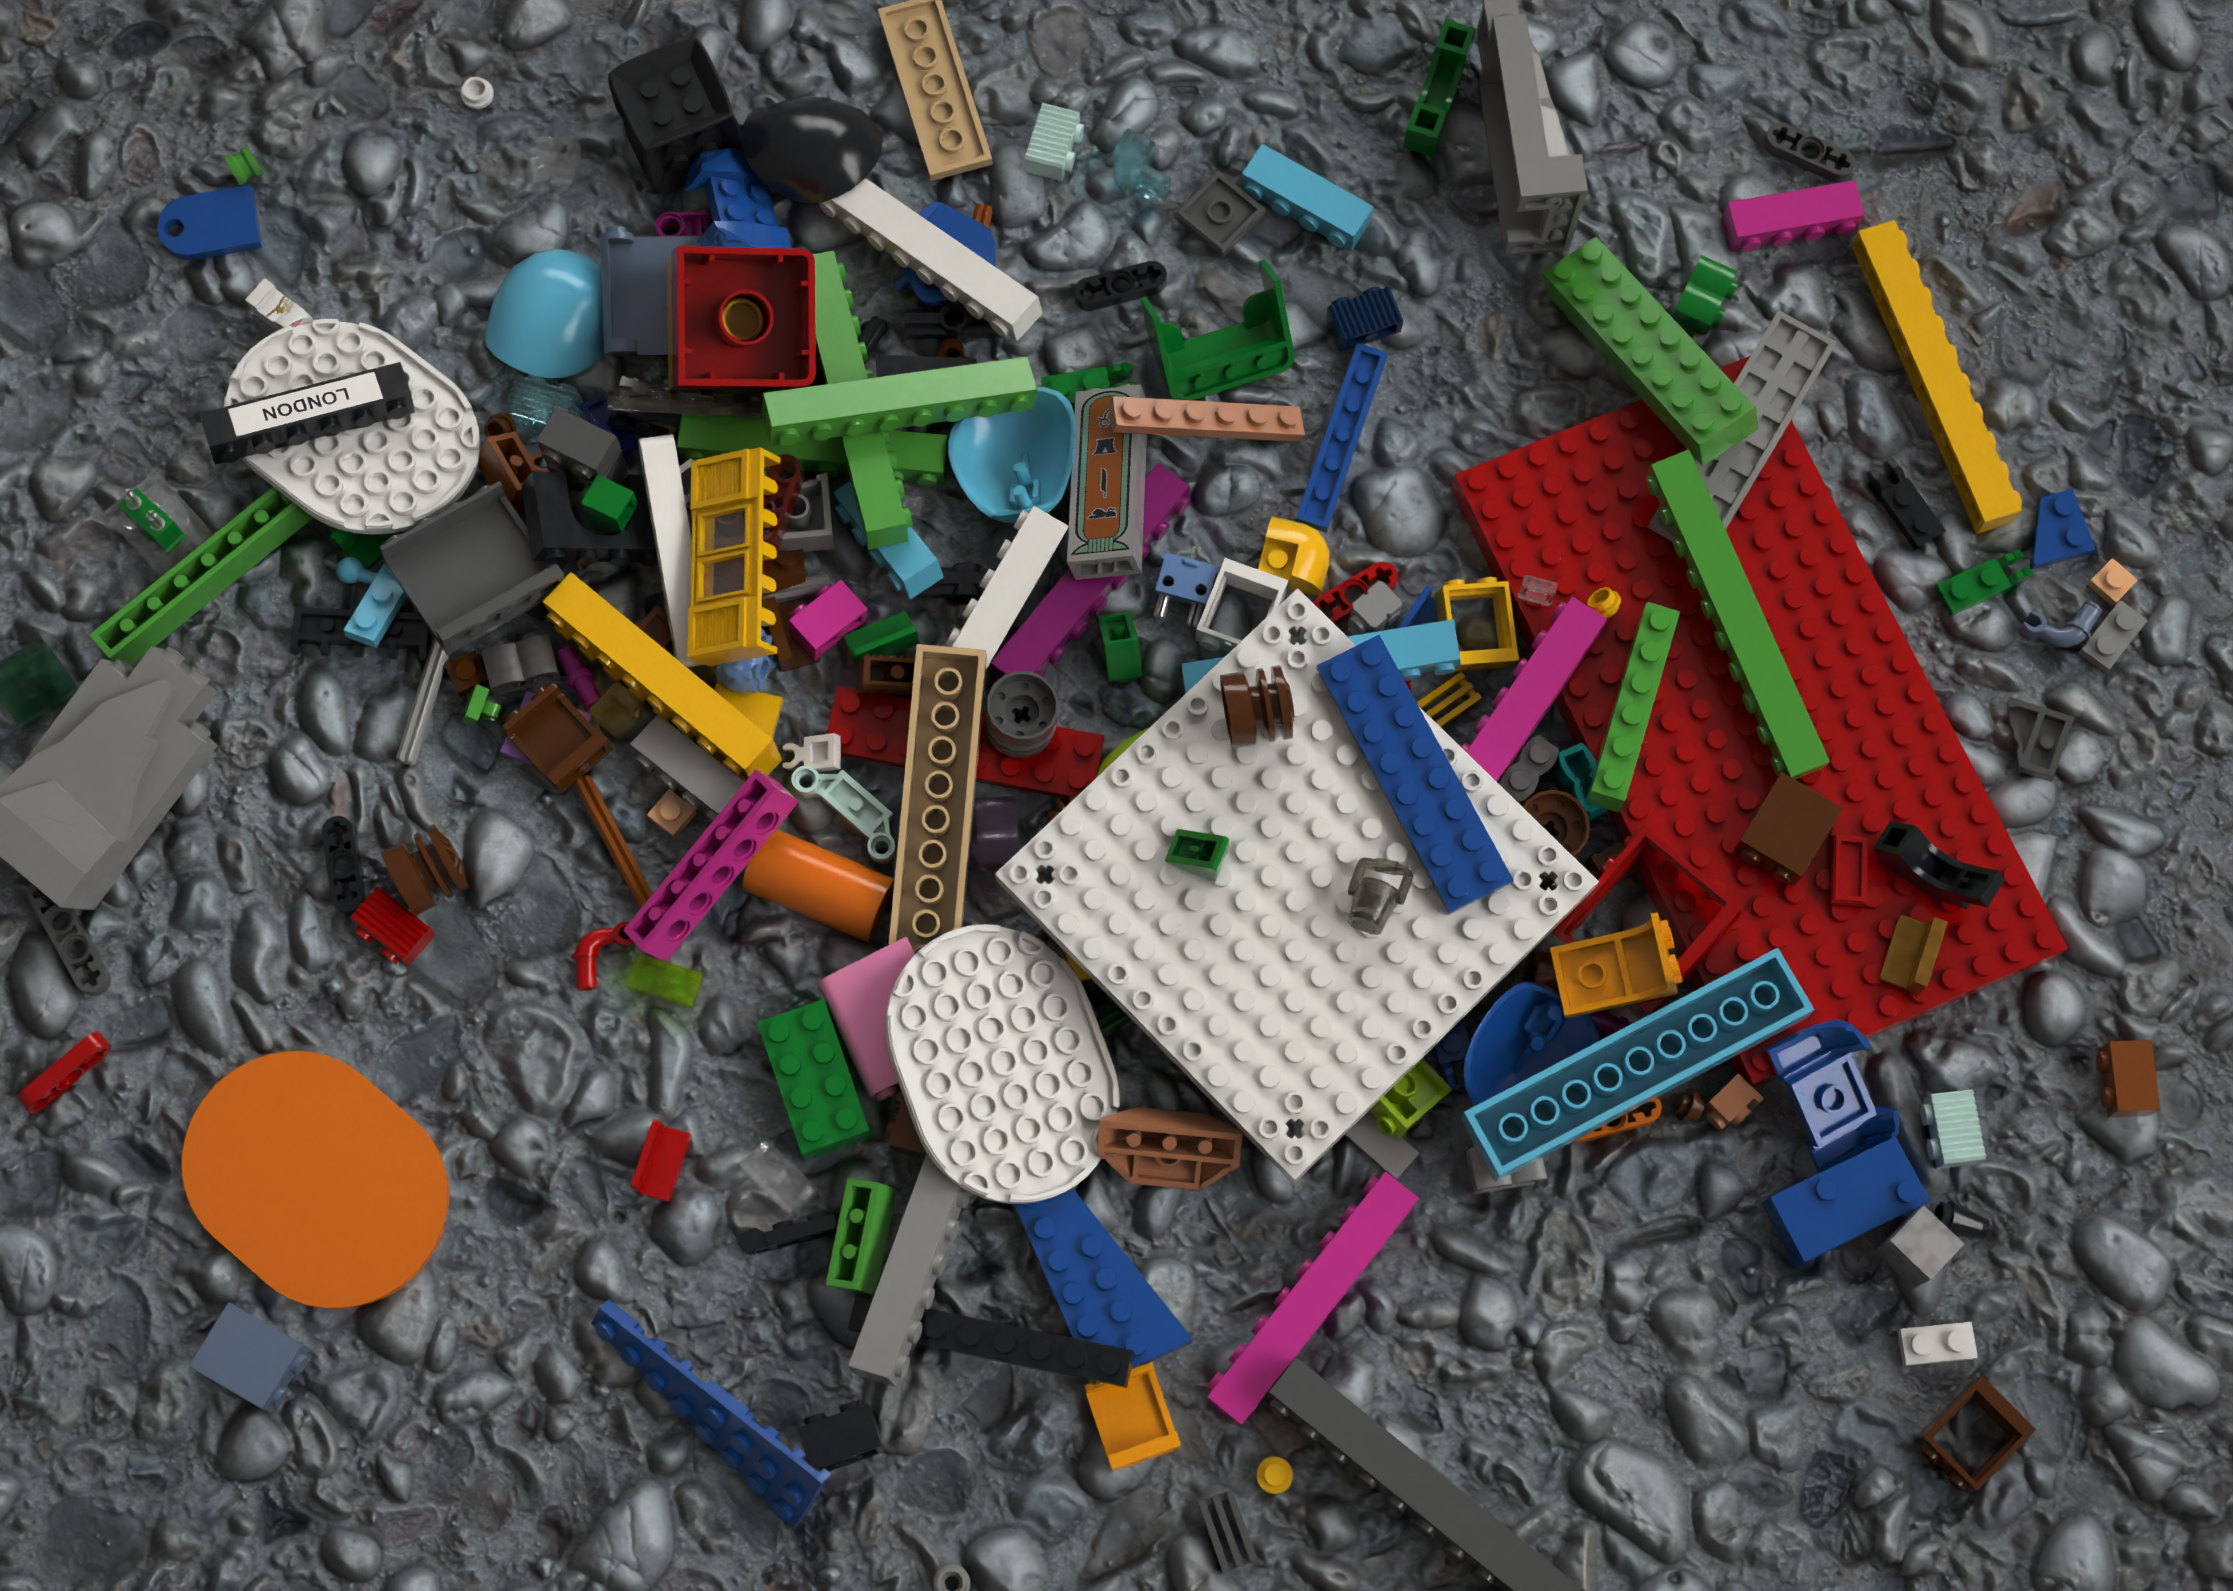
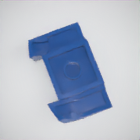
(737, 202)
(1831, 1092)

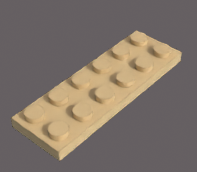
(935, 87)

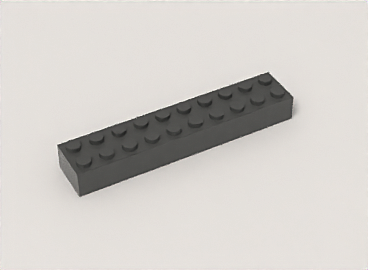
(1411, 1485)

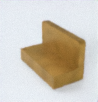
(1912, 953)

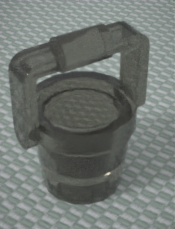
(1375, 898)

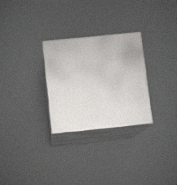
(1919, 1247)

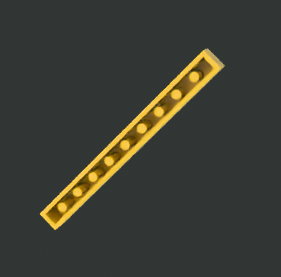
(1936, 377)

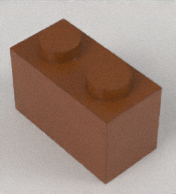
(2128, 1078)

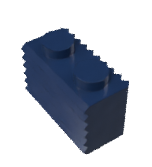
(1364, 318)

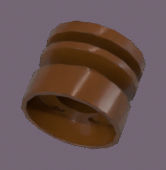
(1256, 706)
(1562, 816)
(425, 869)

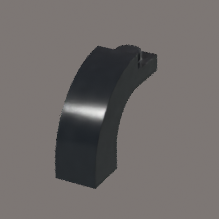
(1934, 872)

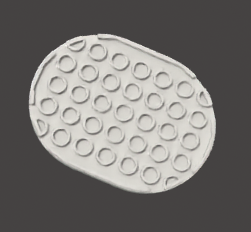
(373, 475)
(1000, 1063)

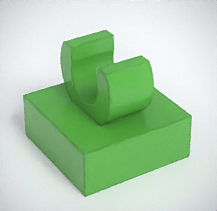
(478, 707)

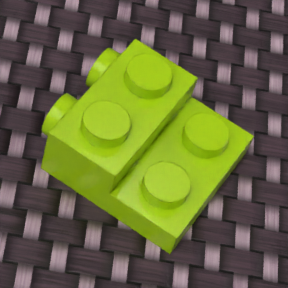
(1409, 1100)

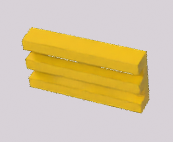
(1466, 688)

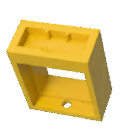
(1500, 593)

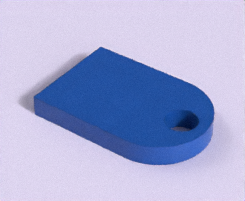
(212, 222)

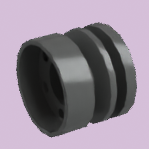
(1016, 697)

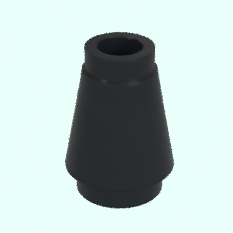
(1962, 1220)

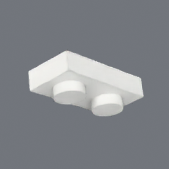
(1937, 1344)

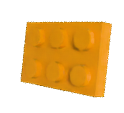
(1617, 969)

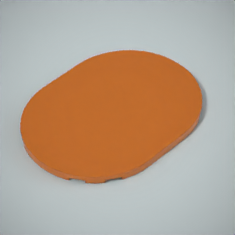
(315, 1180)

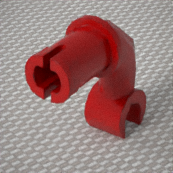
(587, 952)

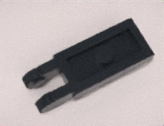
(1905, 505)
(788, 1234)

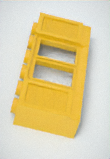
(729, 557)

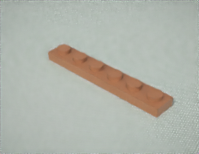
(1206, 419)

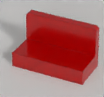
(660, 1162)

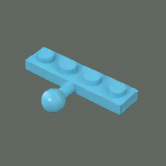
(377, 606)

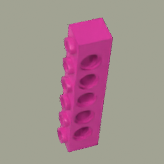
(710, 866)

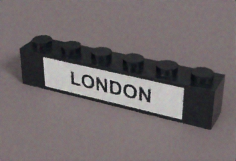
(307, 413)

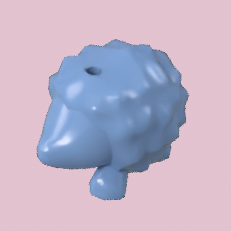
(746, 674)

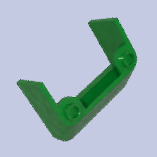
(1228, 355)

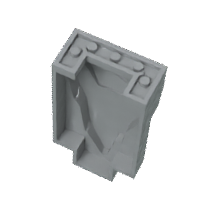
(1533, 172)
(105, 776)

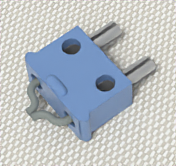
(1187, 578)

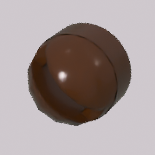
(951, 343)

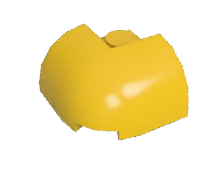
(1296, 554)

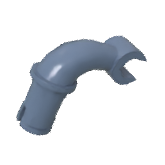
(2070, 635)

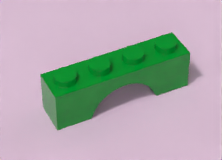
(1439, 88)

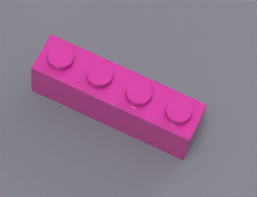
(1793, 216)

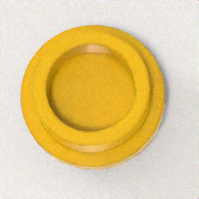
(1605, 602)
(1274, 1475)

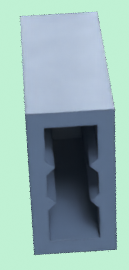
(250, 1358)

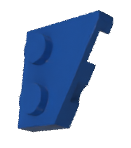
(2060, 530)

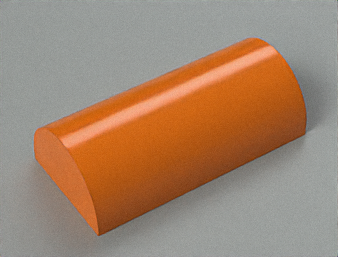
(819, 884)

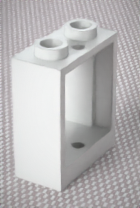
(1244, 578)

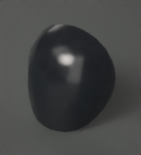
(811, 147)

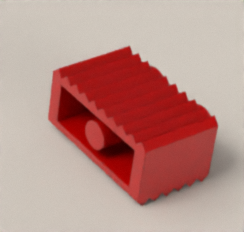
(392, 927)

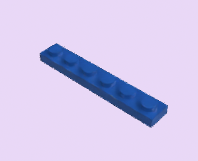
(1341, 437)

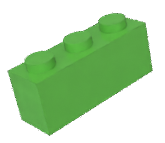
(861, 1236)

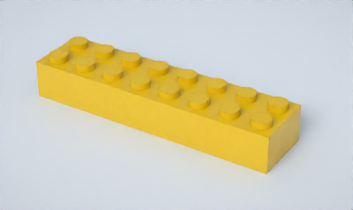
(659, 679)

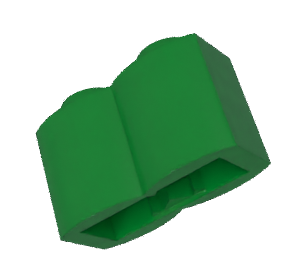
(1704, 294)

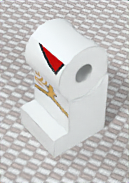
(276, 308)

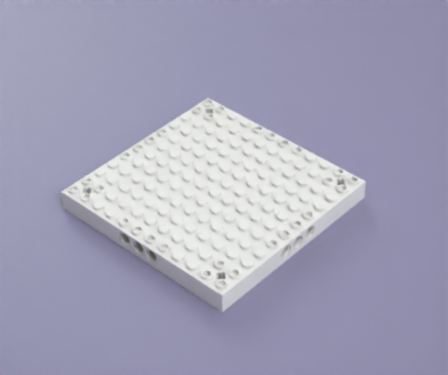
(1260, 973)

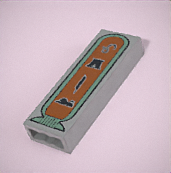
(1106, 490)

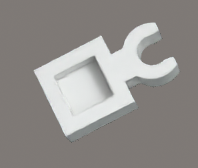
(819, 752)

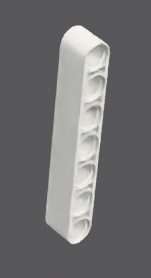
(670, 534)

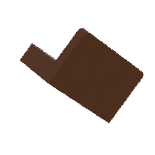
(789, 651)

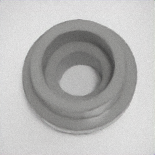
(948, 1571)

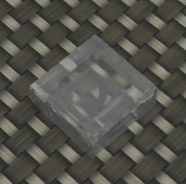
(1537, 590)

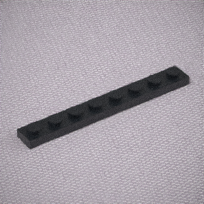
(1015, 1345)

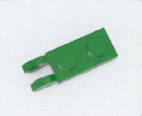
(1087, 379)
(1980, 583)

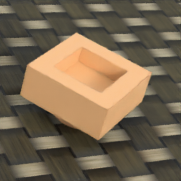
(2112, 582)
(671, 813)

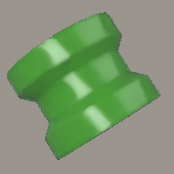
(243, 165)

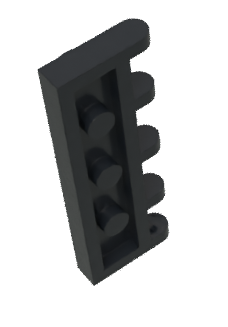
(326, 628)

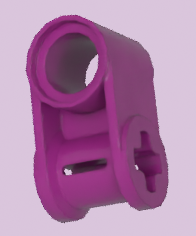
(684, 222)

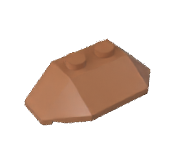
(1169, 1147)

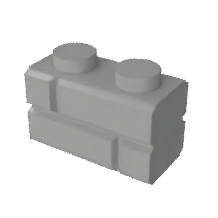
(1374, 611)

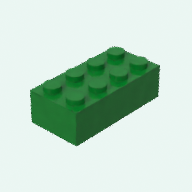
(814, 1080)

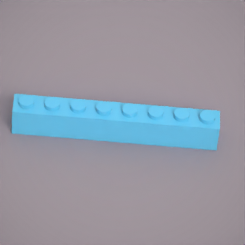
(1412, 648)

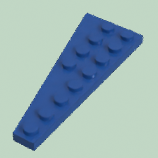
(1096, 1282)
(718, 1419)

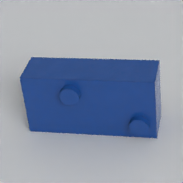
(1845, 1201)

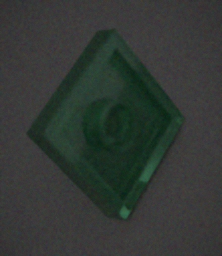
(33, 682)

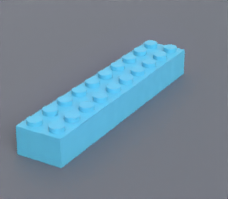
(1636, 1064)

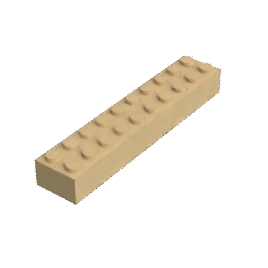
(938, 793)

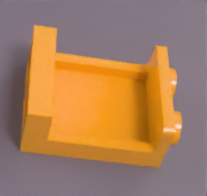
(1132, 1420)

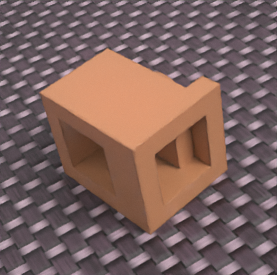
(1732, 1103)

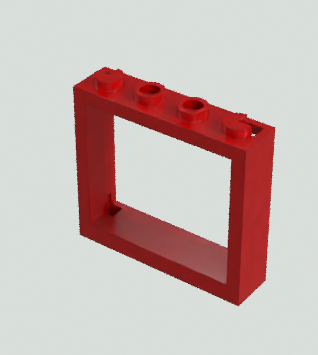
(1615, 869)

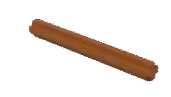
(613, 840)

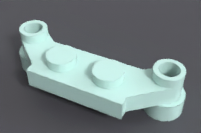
(852, 804)

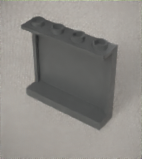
(470, 568)

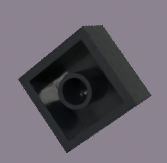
(841, 1437)

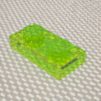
(665, 980)

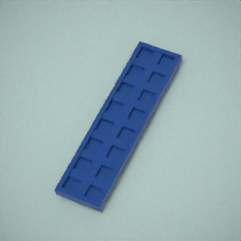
(1414, 774)

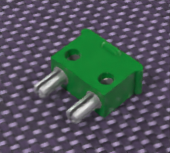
(151, 520)

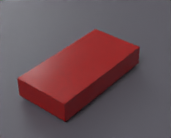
(1849, 870)

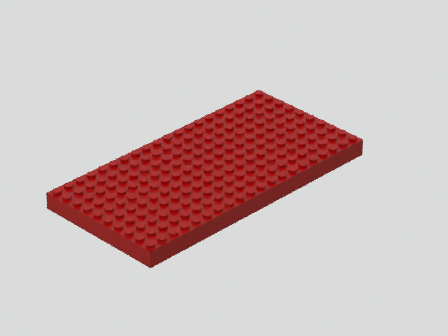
(1580, 518)

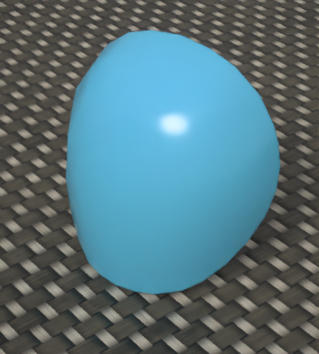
(548, 315)
(1016, 458)

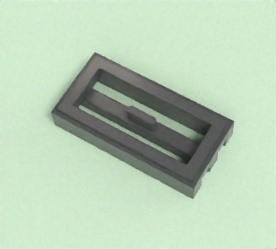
(1217, 1501)

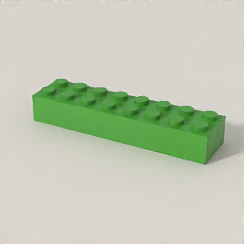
(1650, 351)

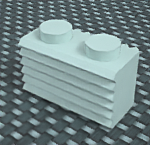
(1052, 142)
(1953, 1129)

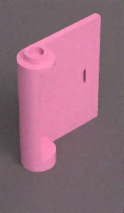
(858, 1005)

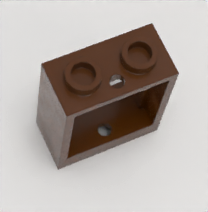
(1999, 1410)

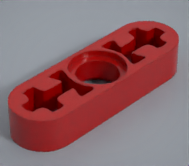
(1328, 598)
(64, 1072)

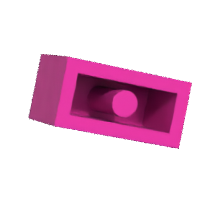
(826, 619)

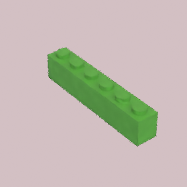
(1632, 707)

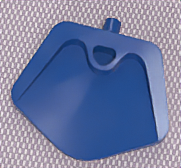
(961, 228)

